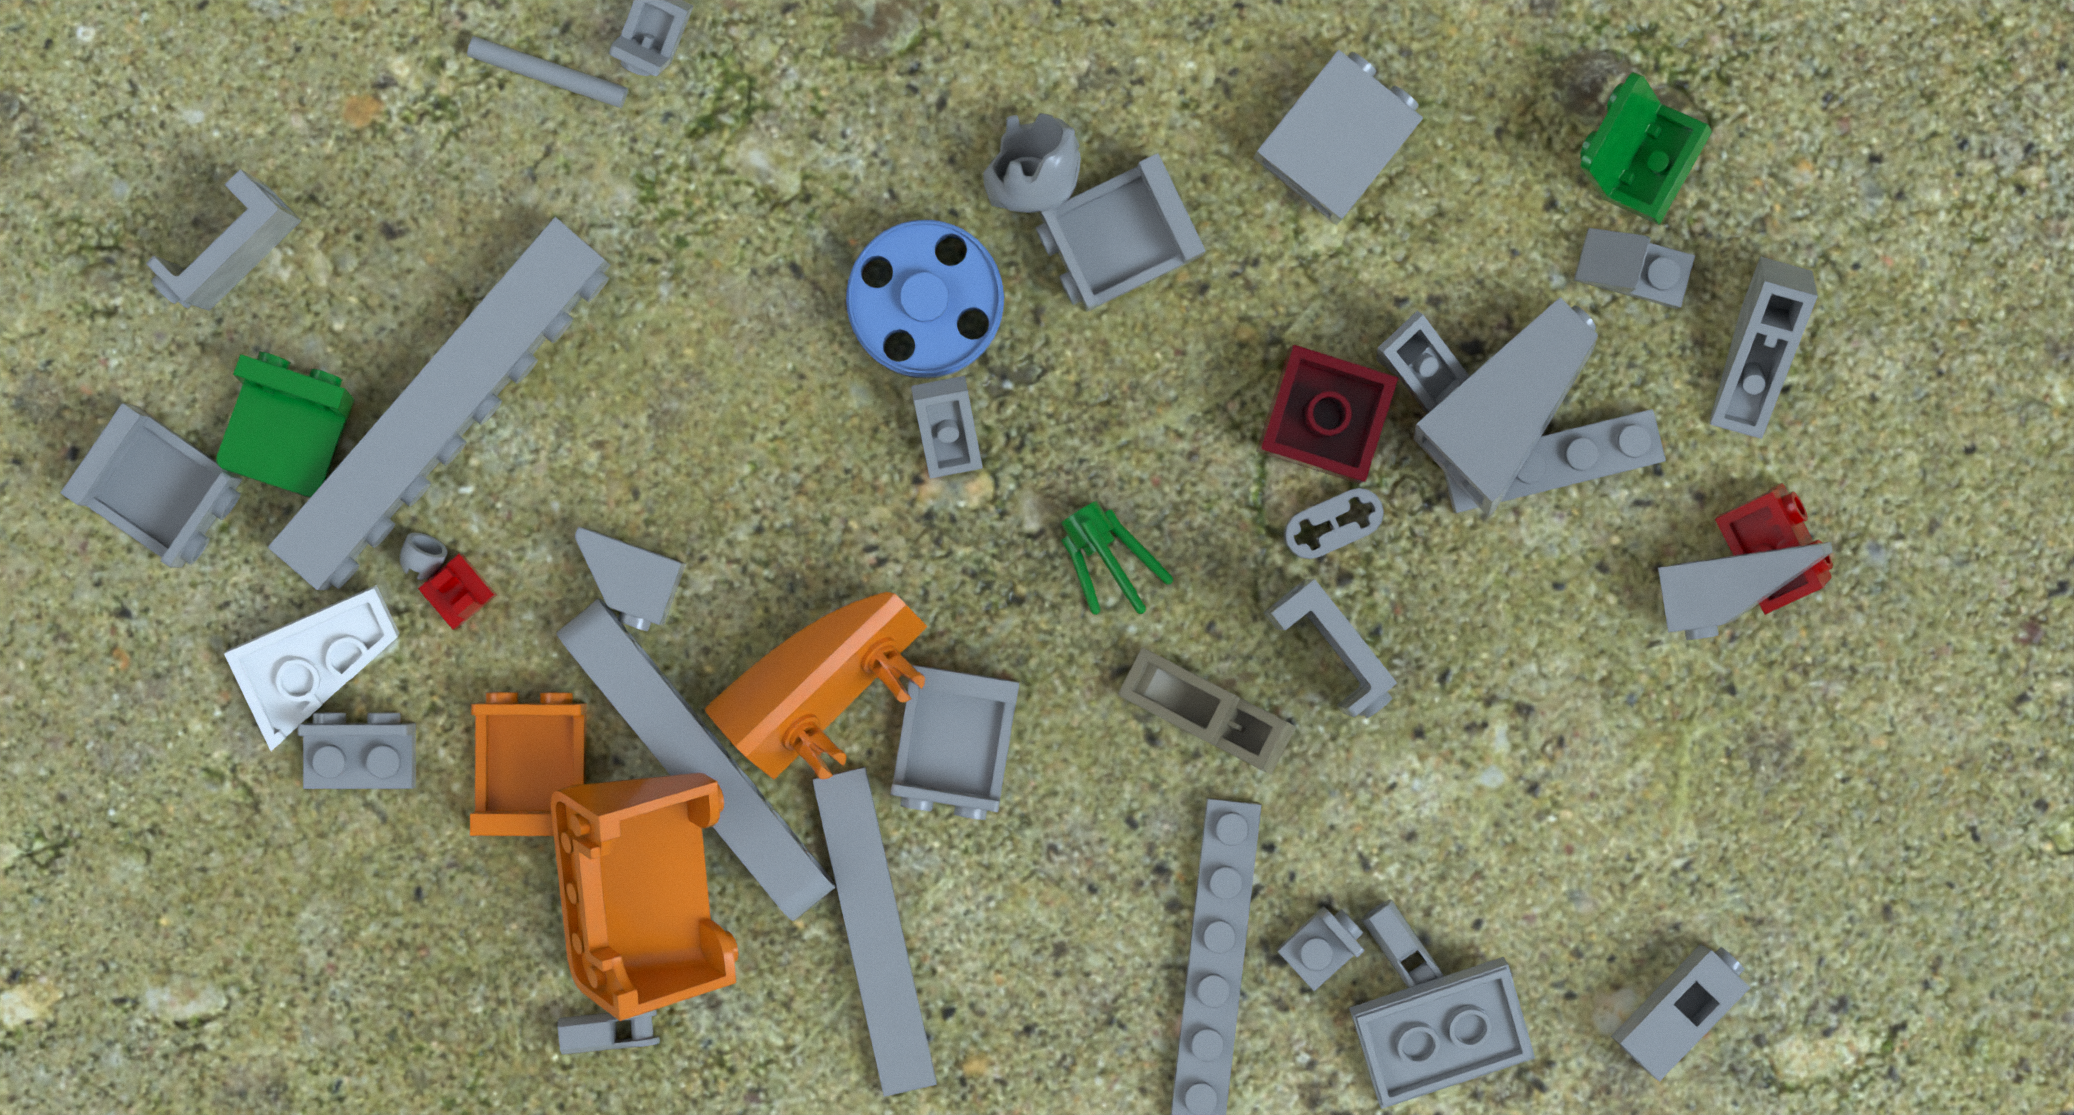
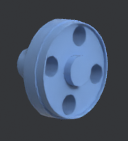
(925, 298)

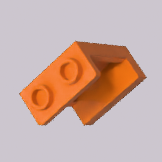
(524, 758)

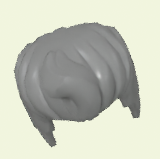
(1035, 165)

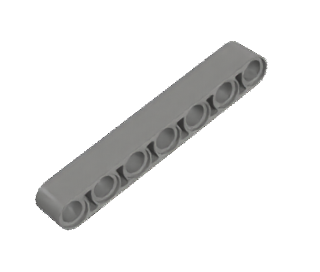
(688, 746)

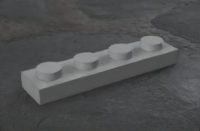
(1580, 456)

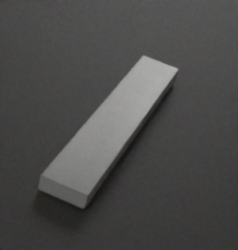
(874, 931)

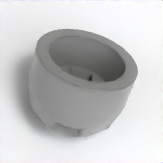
(422, 555)

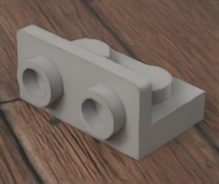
(358, 754)

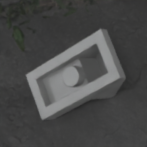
(1634, 267)
(1422, 362)
(946, 427)

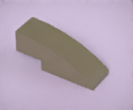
(1206, 711)

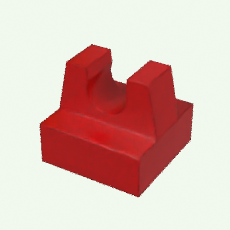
(457, 591)

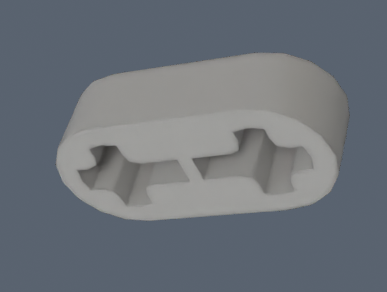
(1338, 535)

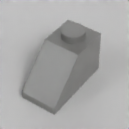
(631, 578)

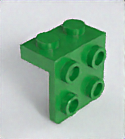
(1642, 150)
(284, 424)

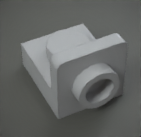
(1322, 946)

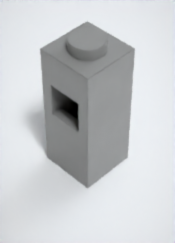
(1682, 1010)

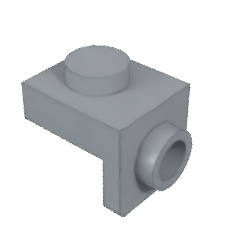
(651, 35)

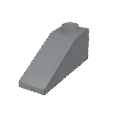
(1763, 346)
(1720, 590)

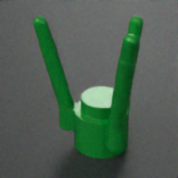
(1091, 531)

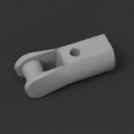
(1399, 942)
(599, 1033)

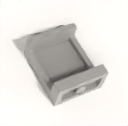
(1339, 135)
(1120, 234)
(233, 252)
(154, 486)
(1373, 678)
(955, 742)

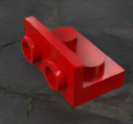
(1774, 523)

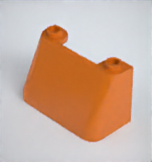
(640, 891)

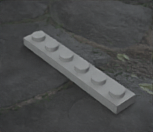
(1216, 957)

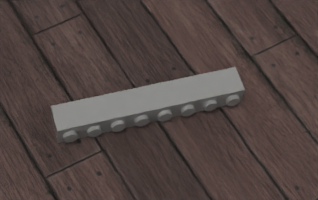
(440, 406)

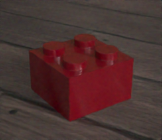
(1327, 414)

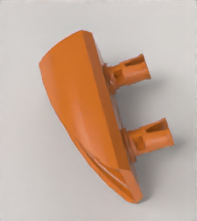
(812, 678)

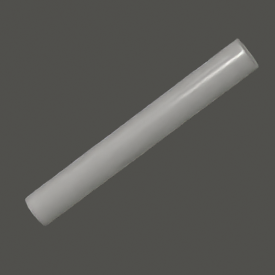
(547, 72)

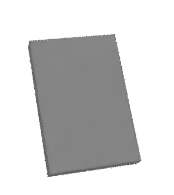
(1442, 1032)

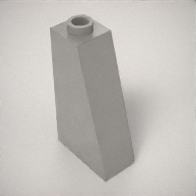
(1503, 408)

